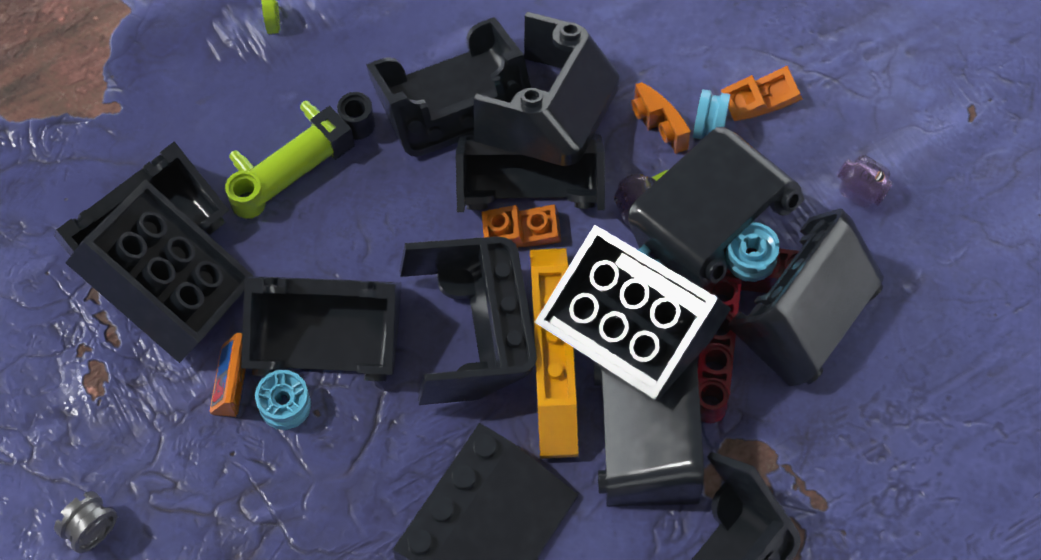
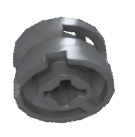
(85, 522)

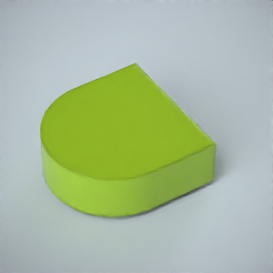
(271, 16)

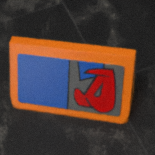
(228, 379)

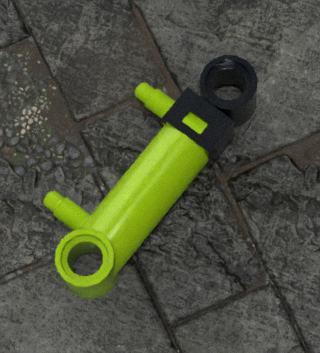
(328, 136)

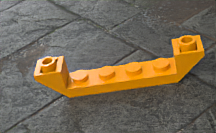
(553, 364)

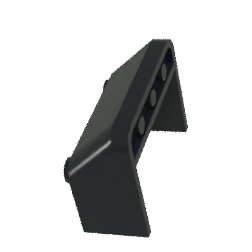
(558, 122)
(496, 173)
(492, 278)
(748, 518)

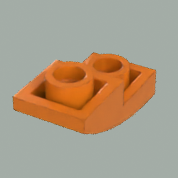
(660, 113)
(524, 227)

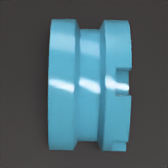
(711, 113)
(757, 264)
(270, 392)

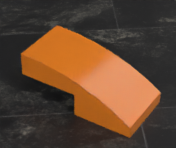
(761, 96)

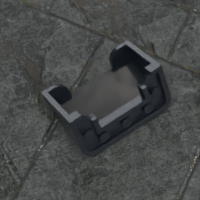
(437, 102)
(173, 177)
(708, 203)
(812, 300)
(320, 325)
(651, 443)

